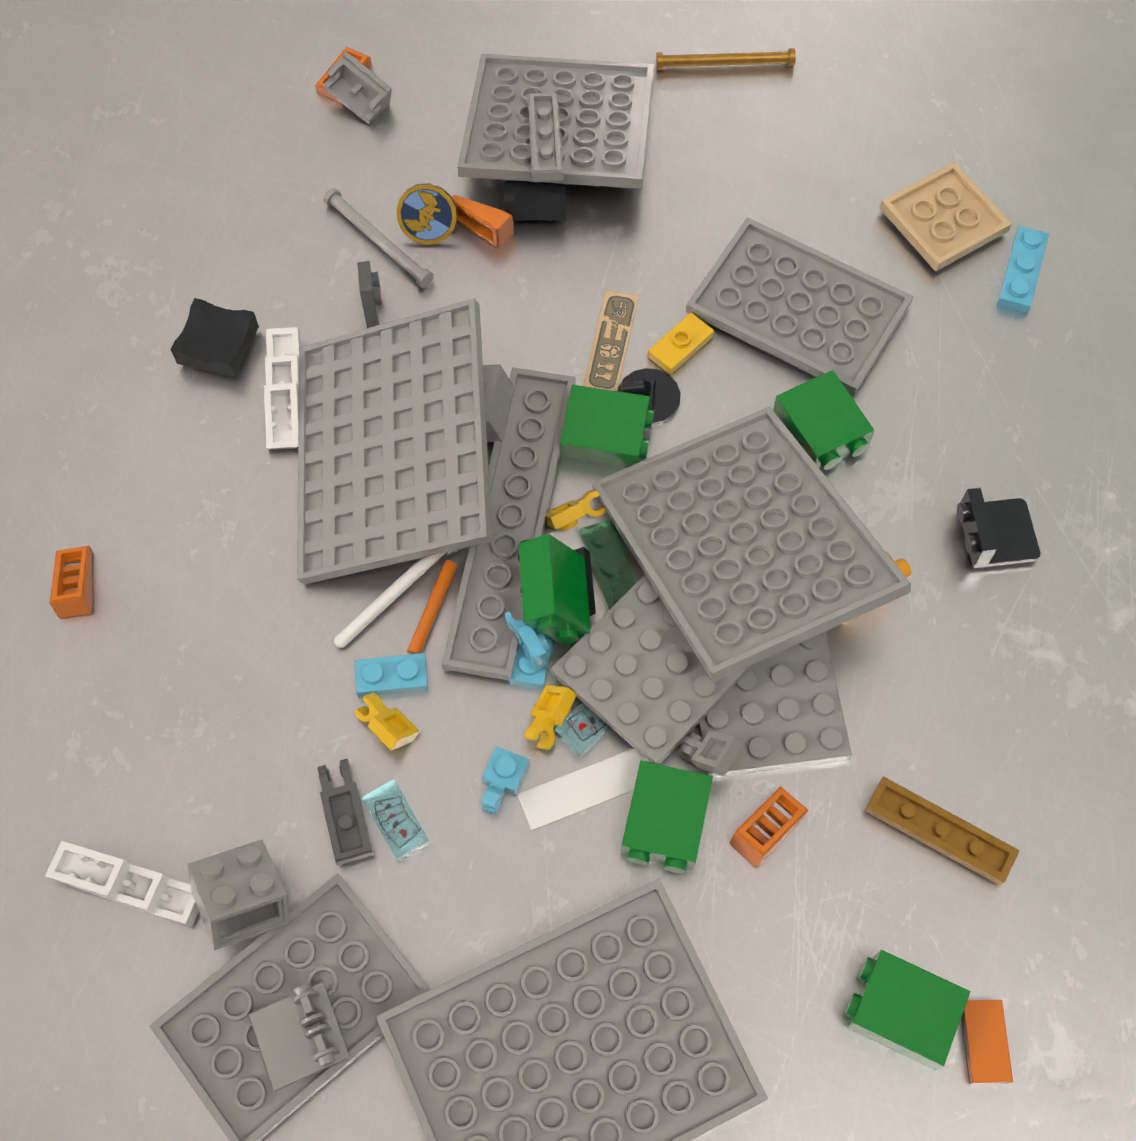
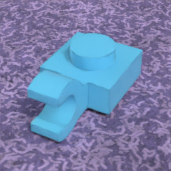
(532, 643)
(502, 775)

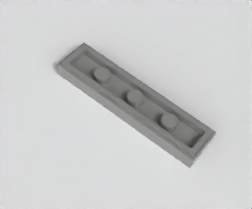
(545, 137)

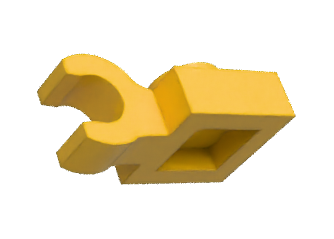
(566, 515)
(550, 710)
(388, 725)

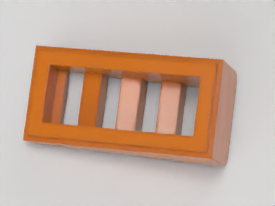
(485, 221)
(75, 601)
(752, 843)

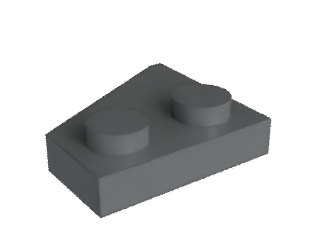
(370, 293)

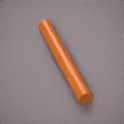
(432, 607)

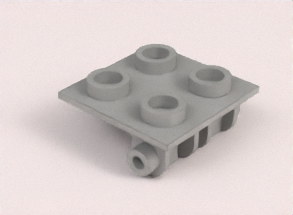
(299, 1035)

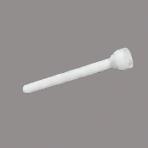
(386, 599)

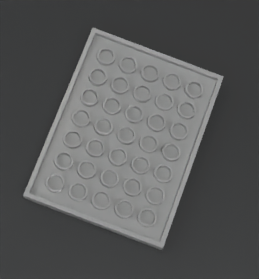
(748, 542)
(577, 1037)

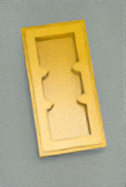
(680, 343)

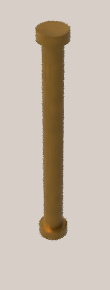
(721, 59)

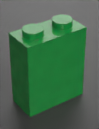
(824, 420)
(606, 426)
(554, 589)
(666, 817)
(907, 1009)

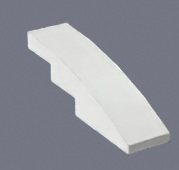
(282, 388)
(123, 883)

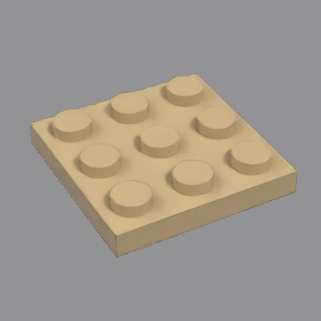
(945, 216)

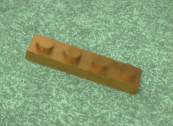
(942, 831)

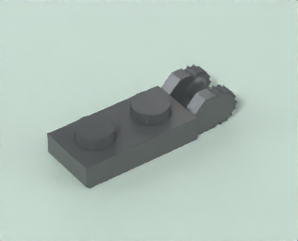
(344, 816)

